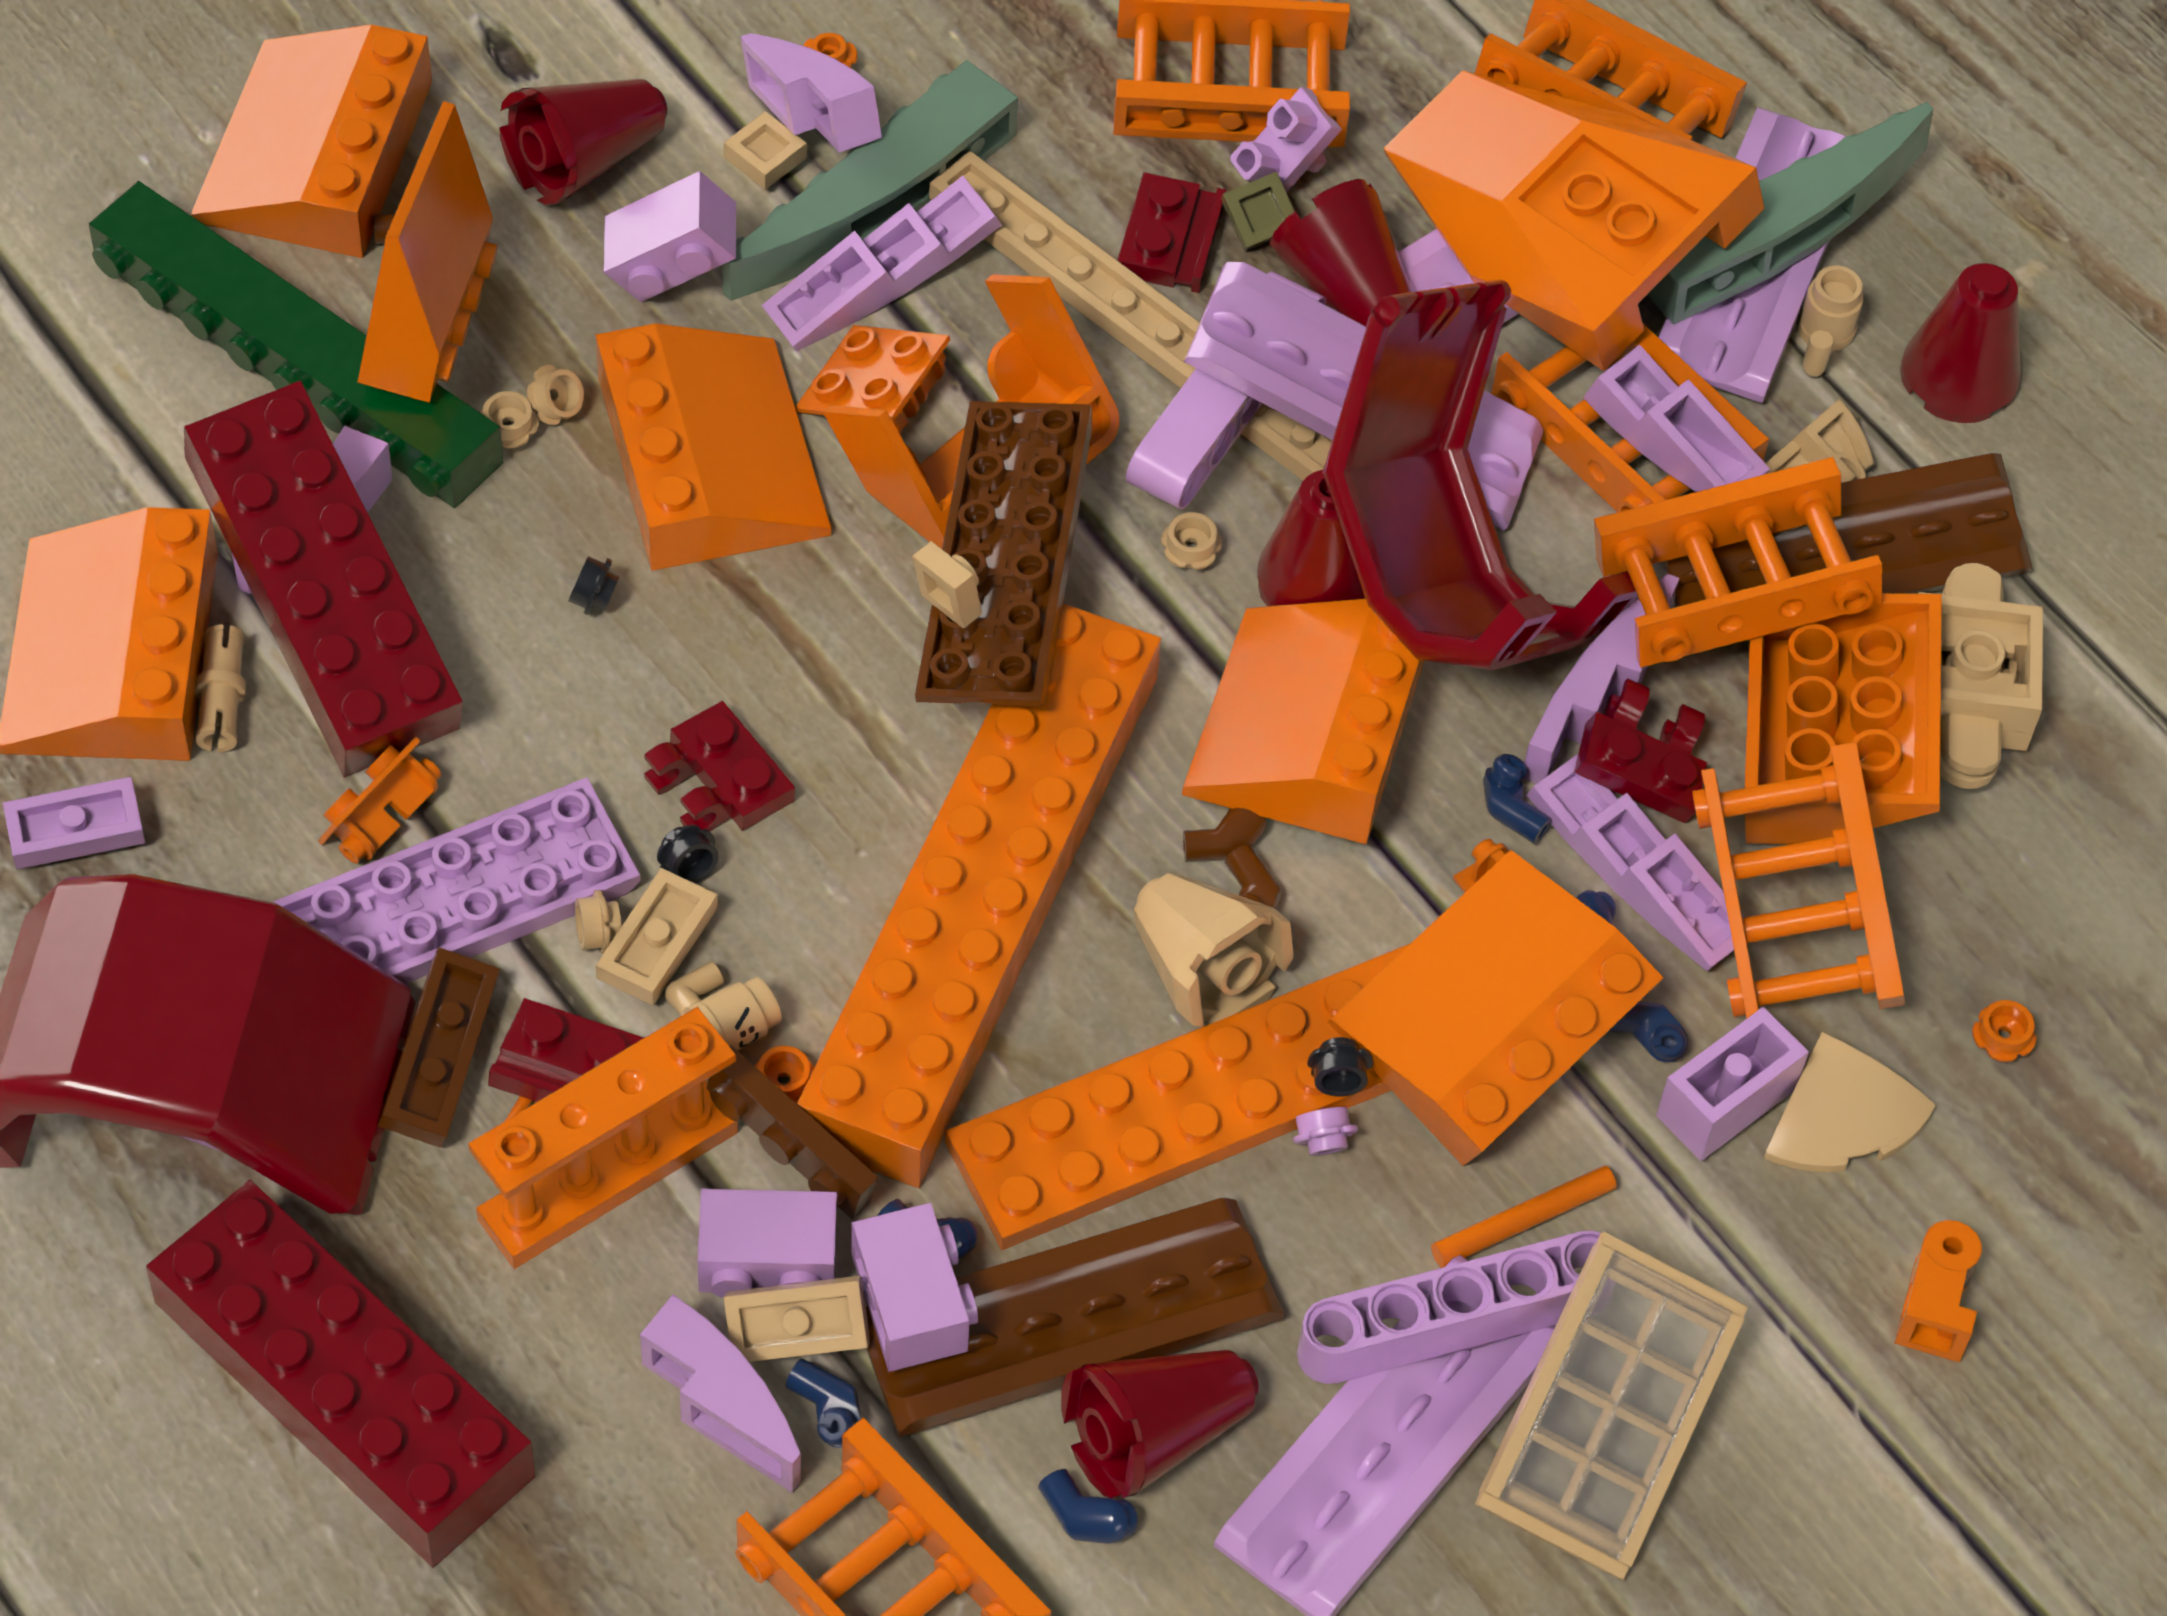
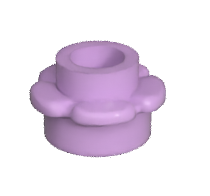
(1324, 1130)

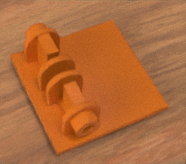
(879, 371)

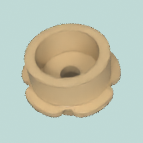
(565, 390)
(512, 408)
(1191, 529)
(596, 921)

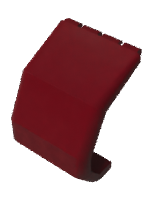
(1414, 498)
(202, 1026)

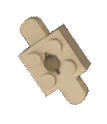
(1986, 675)

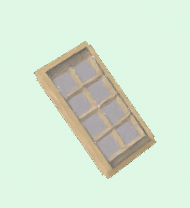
(1611, 1406)

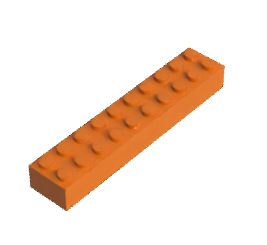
(978, 901)

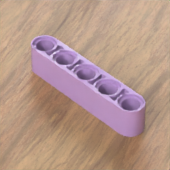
(1194, 433)
(1433, 1325)

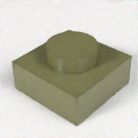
(1257, 209)

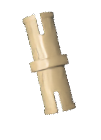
(220, 688)

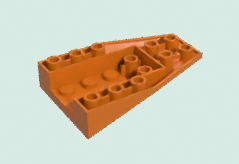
(1567, 203)

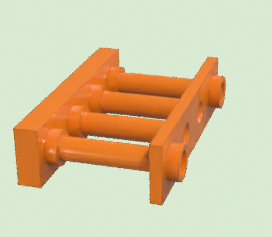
(1621, 54)
(1225, 111)
(1567, 433)
(1724, 516)
(1849, 846)
(603, 1138)
(914, 1517)

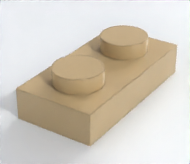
(656, 936)
(798, 1319)

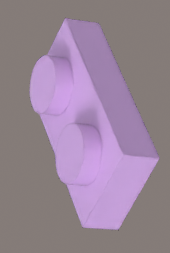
(73, 823)

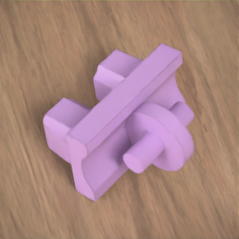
(1290, 142)

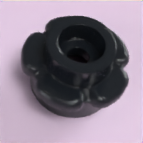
(594, 585)
(688, 853)
(1340, 1067)

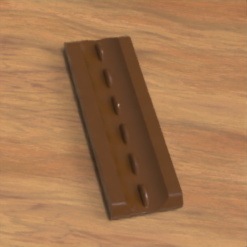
(1913, 519)
(1016, 528)
(1085, 1303)

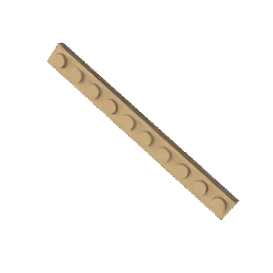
(1116, 300)

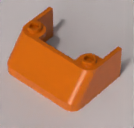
(1032, 364)

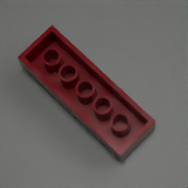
(322, 577)
(342, 1372)

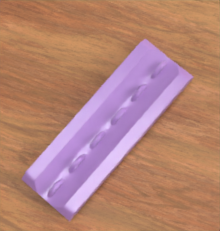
(1745, 336)
(1301, 363)
(474, 884)
(1373, 1468)

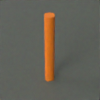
(1524, 1215)

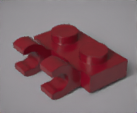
(1631, 762)
(730, 763)

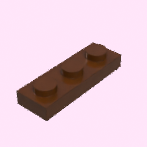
(439, 1047)
(792, 1134)

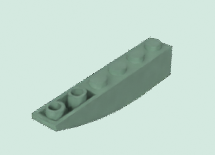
(877, 178)
(1801, 213)

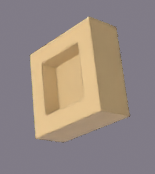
(765, 150)
(948, 583)

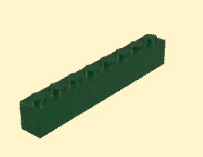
(288, 339)

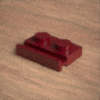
(1171, 231)
(552, 1049)

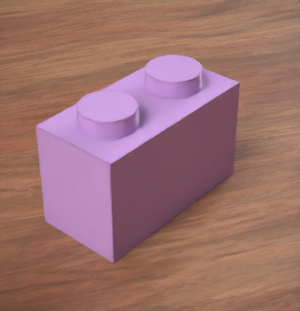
(670, 237)
(1731, 1083)
(765, 1238)
(912, 1286)

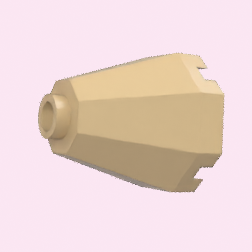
(1211, 946)

